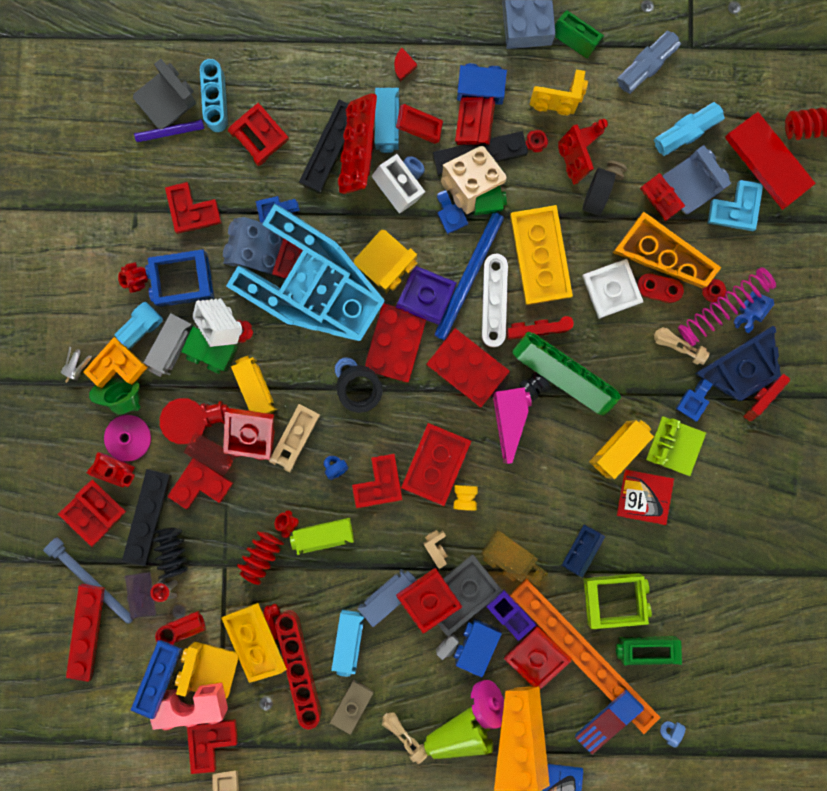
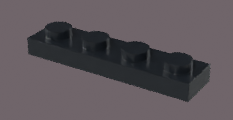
(500, 148)
(326, 150)
(146, 517)

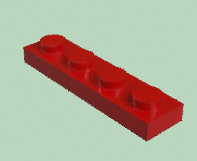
(85, 632)

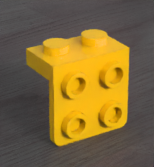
(560, 101)
(385, 261)
(206, 666)

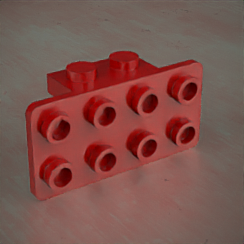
(357, 144)

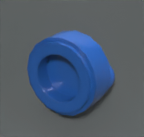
(335, 470)

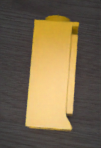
(253, 385)

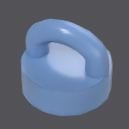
(414, 166)
(676, 734)

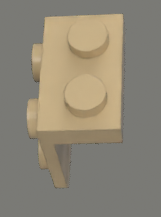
(471, 177)

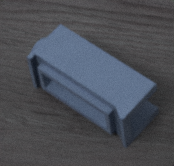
(385, 599)

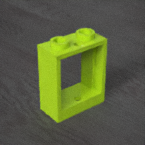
(592, 602)

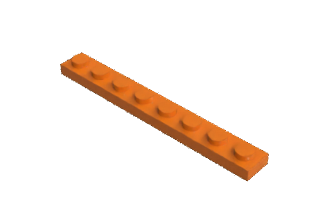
(579, 650)

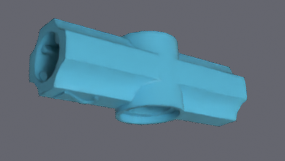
(689, 129)

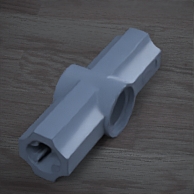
(648, 62)

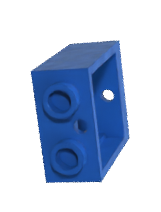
(203, 272)

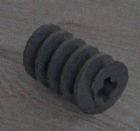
(170, 552)

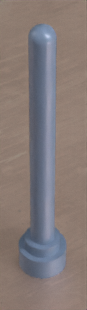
(57, 550)

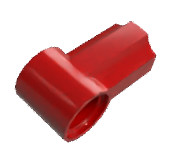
(182, 628)

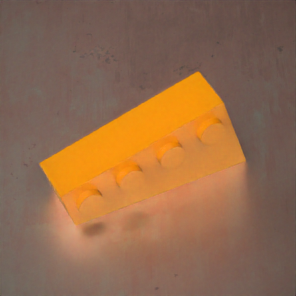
(665, 252)
(522, 743)

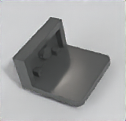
(164, 96)

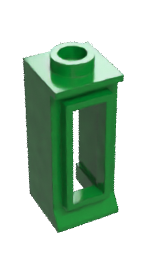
(625, 645)

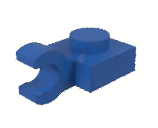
(265, 205)
(451, 215)
(694, 403)

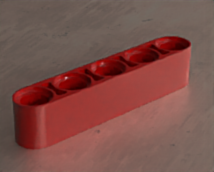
(296, 680)

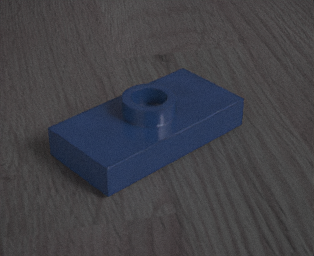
(583, 551)

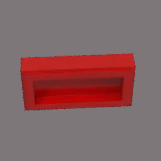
(419, 124)

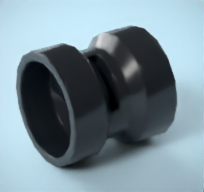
(535, 385)

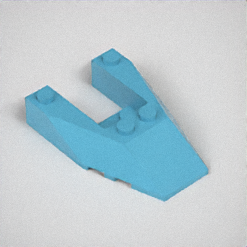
(321, 290)

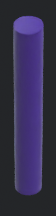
(169, 131)

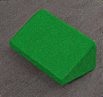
(577, 34)

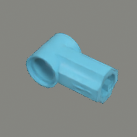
(143, 321)

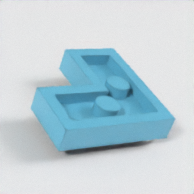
(740, 213)

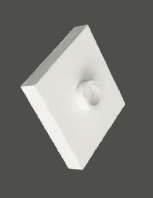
(612, 288)

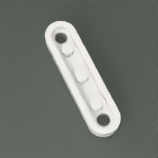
(494, 300)

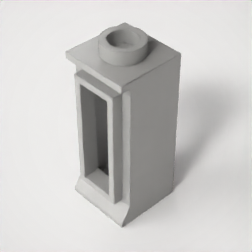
(168, 345)

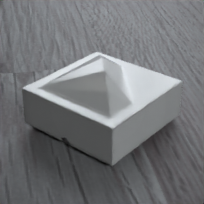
(447, 646)

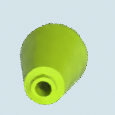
(459, 738)

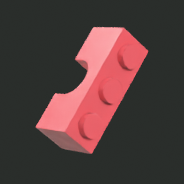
(208, 707)

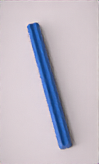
(469, 276)

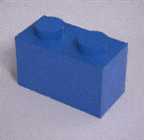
(482, 82)
(477, 647)

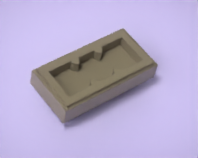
(351, 707)

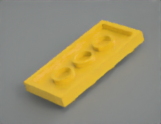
(541, 255)

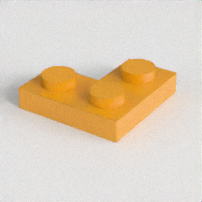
(114, 359)

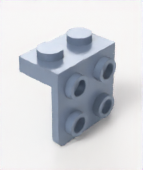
(697, 179)
(251, 245)

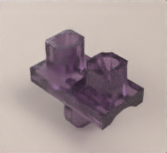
(139, 595)

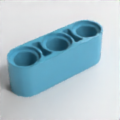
(211, 85)

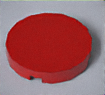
(181, 420)

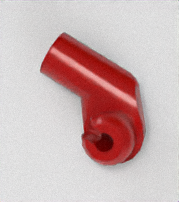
(269, 614)

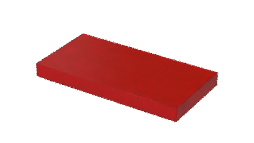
(770, 160)

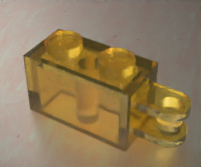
(512, 559)

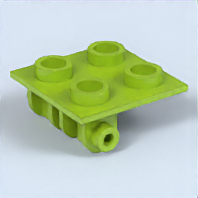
(676, 446)

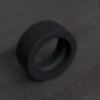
(599, 191)
(367, 404)

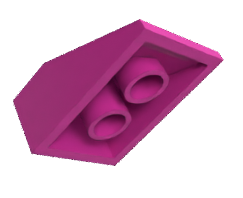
(511, 413)

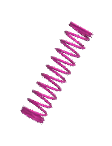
(688, 334)

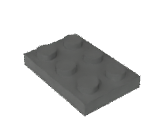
(472, 588)

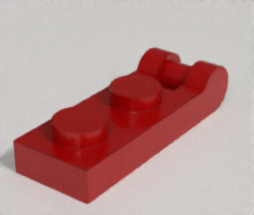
(540, 328)

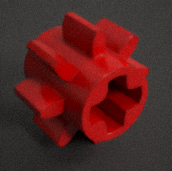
(132, 277)

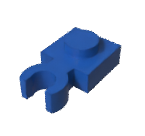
(753, 311)

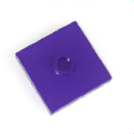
(426, 295)

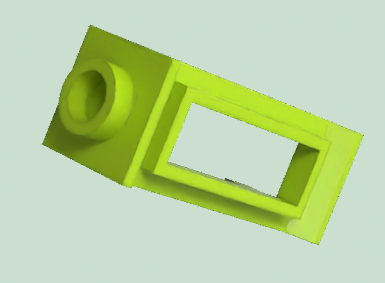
(322, 536)

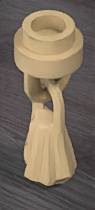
(665, 337)
(393, 724)

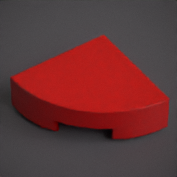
(403, 64)

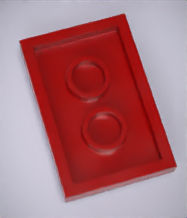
(395, 343)
(467, 367)
(436, 464)

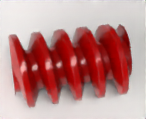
(807, 123)
(259, 557)

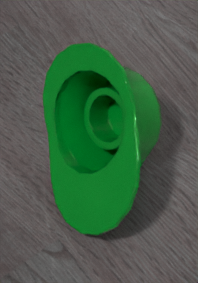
(117, 396)

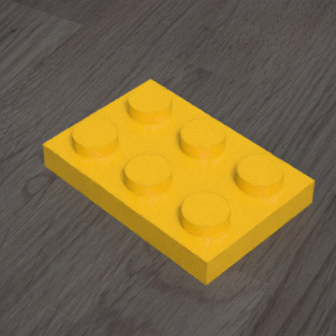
(253, 643)

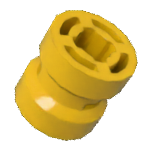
(465, 497)

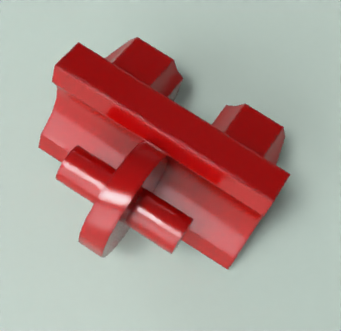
(662, 197)
(111, 470)

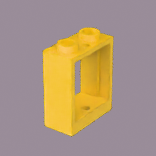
(622, 448)

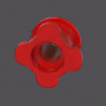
(213, 413)

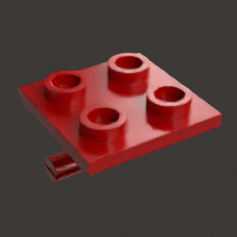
(573, 149)

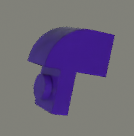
(511, 615)

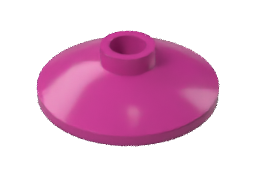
(138, 441)

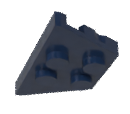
(745, 367)

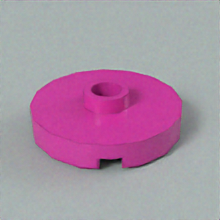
(487, 704)

